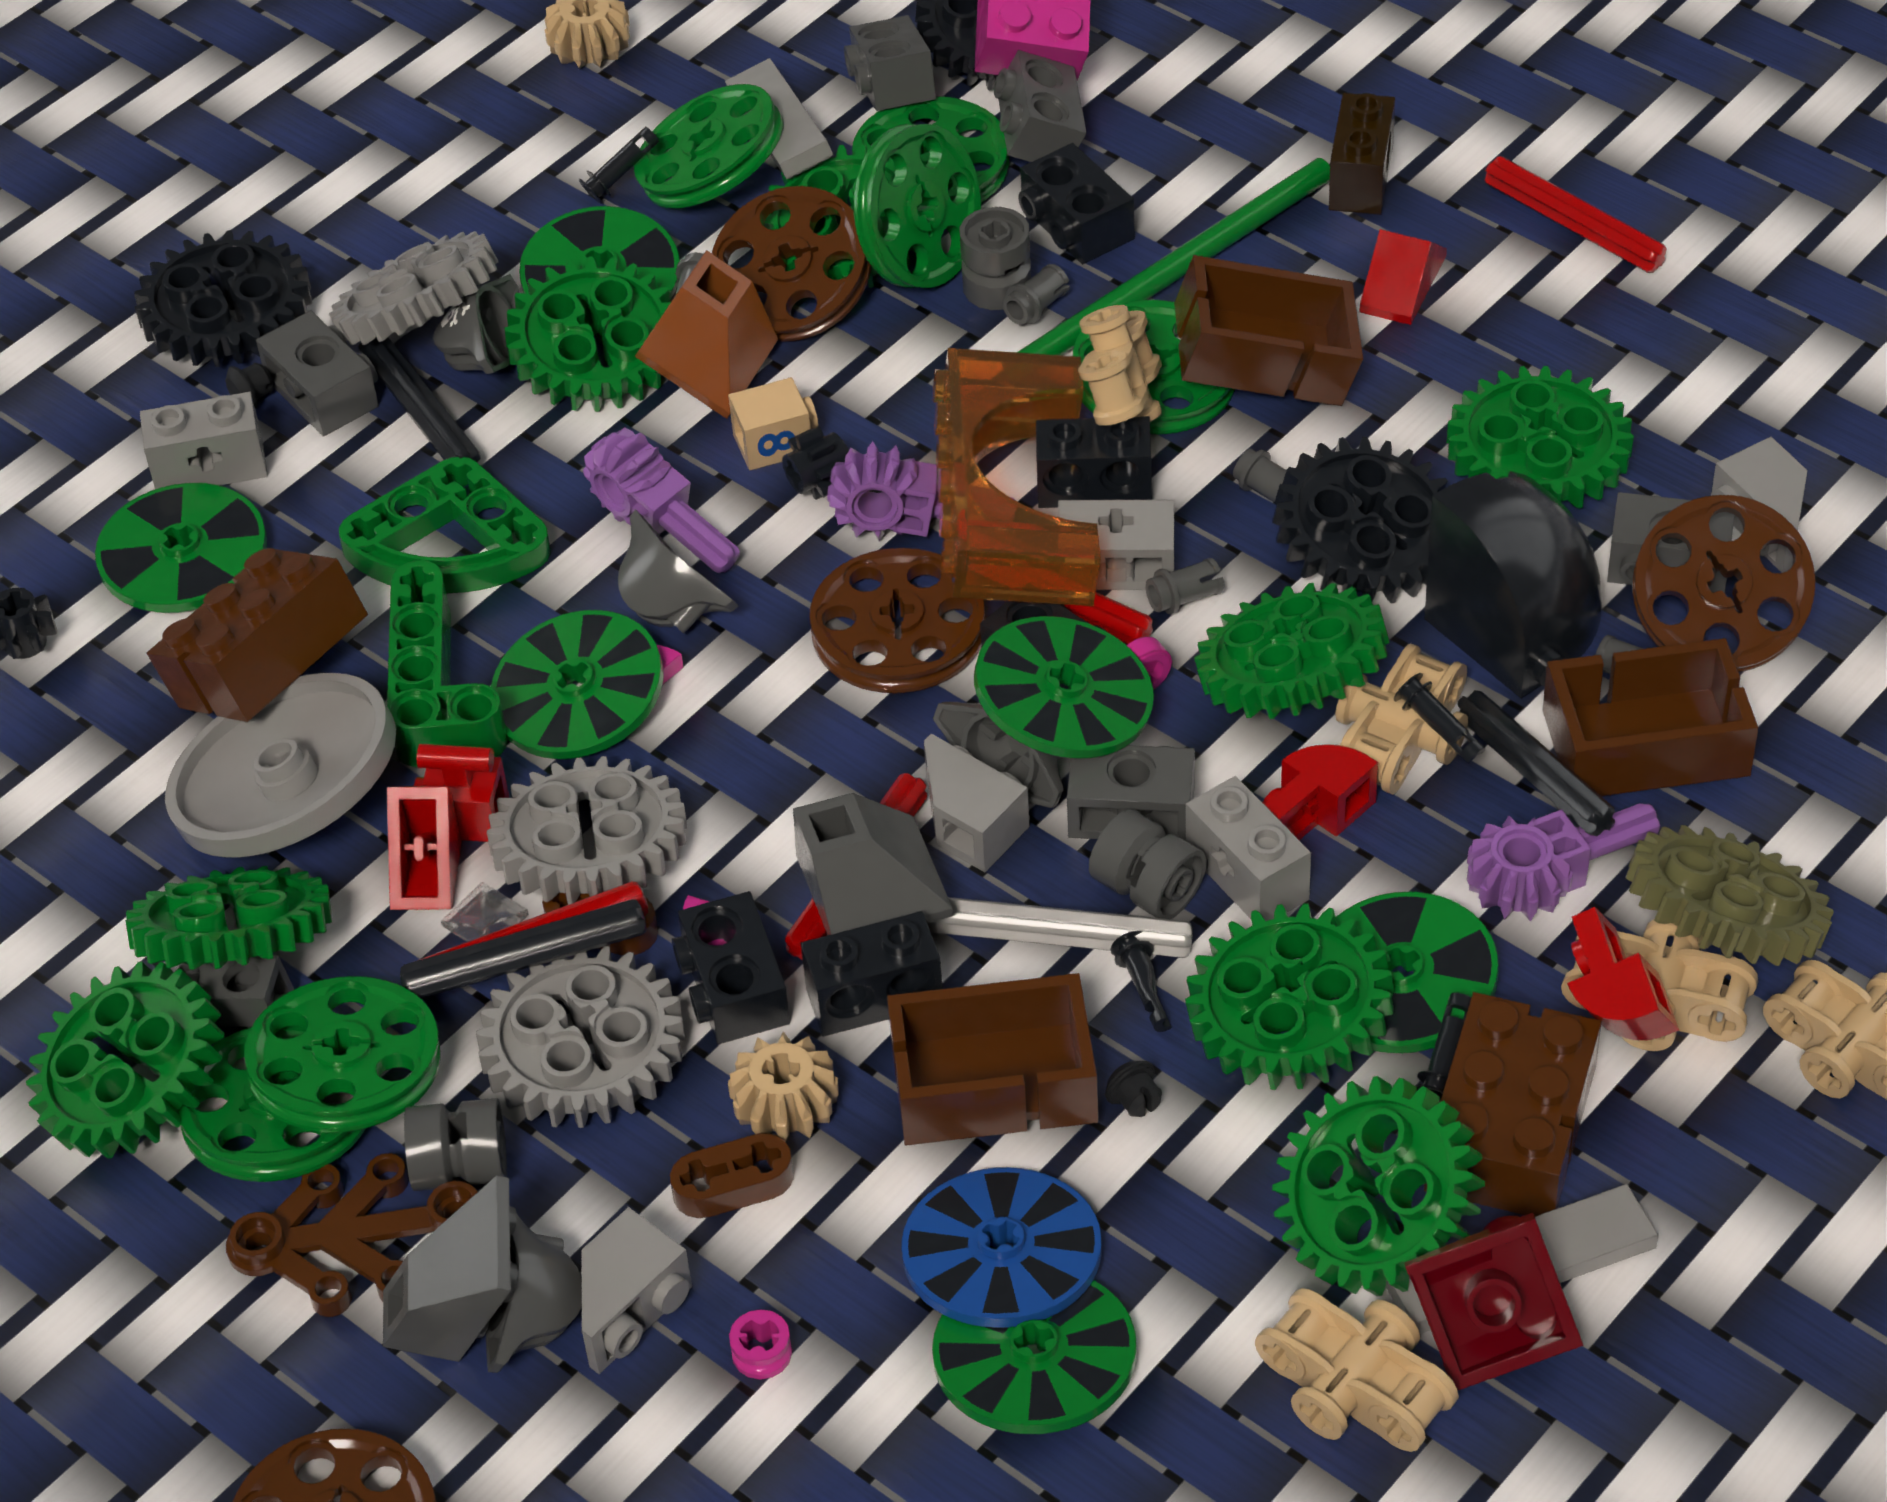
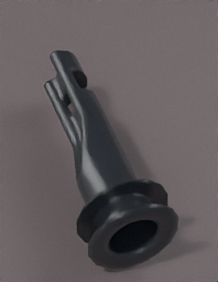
(618, 165)
(1437, 716)
(1134, 956)
(1445, 1046)

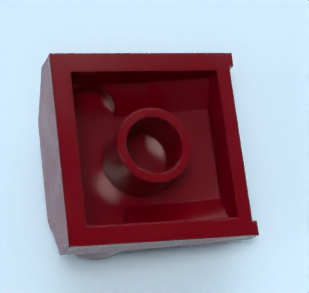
(1494, 1301)

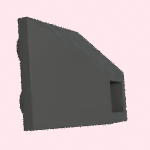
(865, 863)
(454, 1279)

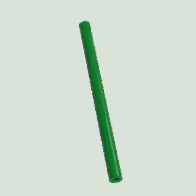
(1206, 244)

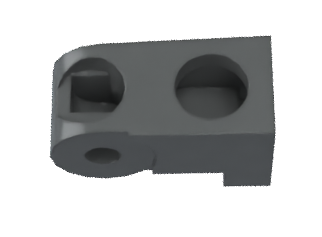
(240, 990)

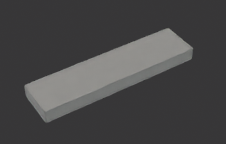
(801, 141)
(1577, 1239)

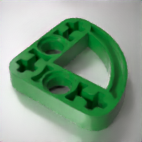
(377, 532)

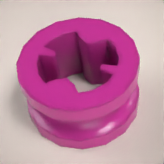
(762, 1326)

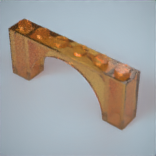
(988, 538)

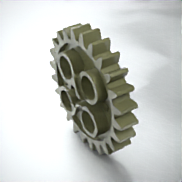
(1729, 895)

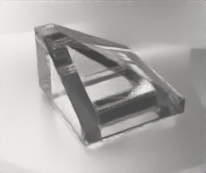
(483, 913)

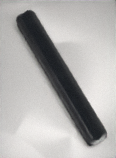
(418, 400)
(1537, 764)
(524, 949)

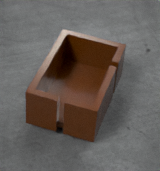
(1267, 330)
(257, 633)
(1666, 720)
(992, 1059)
(1514, 1088)

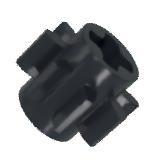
(812, 460)
(24, 623)

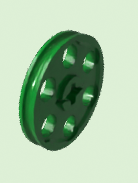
(956, 117)
(709, 146)
(912, 187)
(1204, 400)
(357, 1072)
(270, 1155)

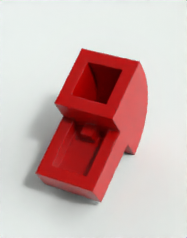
(1323, 788)
(1616, 988)

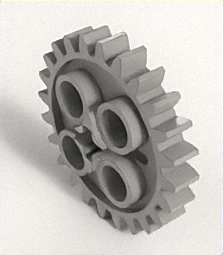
(414, 288)
(540, 834)
(550, 1065)

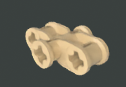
(1119, 365)
(1397, 735)
(1691, 982)
(1836, 1026)
(1356, 1369)

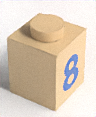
(767, 418)

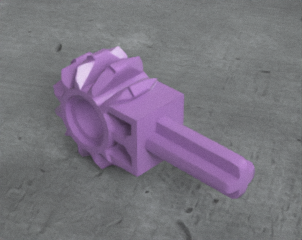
(633, 475)
(906, 495)
(1542, 861)

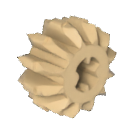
(587, 30)
(783, 1087)

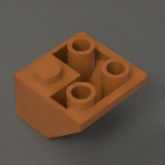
(711, 335)

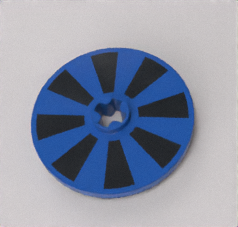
(966, 1280)

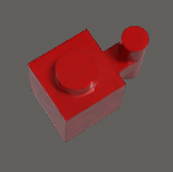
(474, 781)

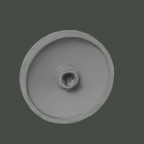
(285, 770)

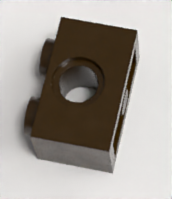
(1361, 153)

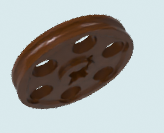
(813, 258)
(1732, 558)
(874, 627)
(354, 1456)

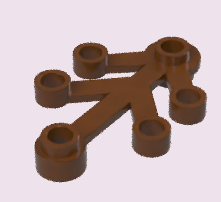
(340, 1232)

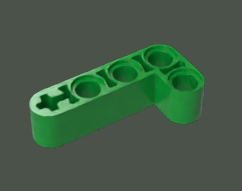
(419, 672)

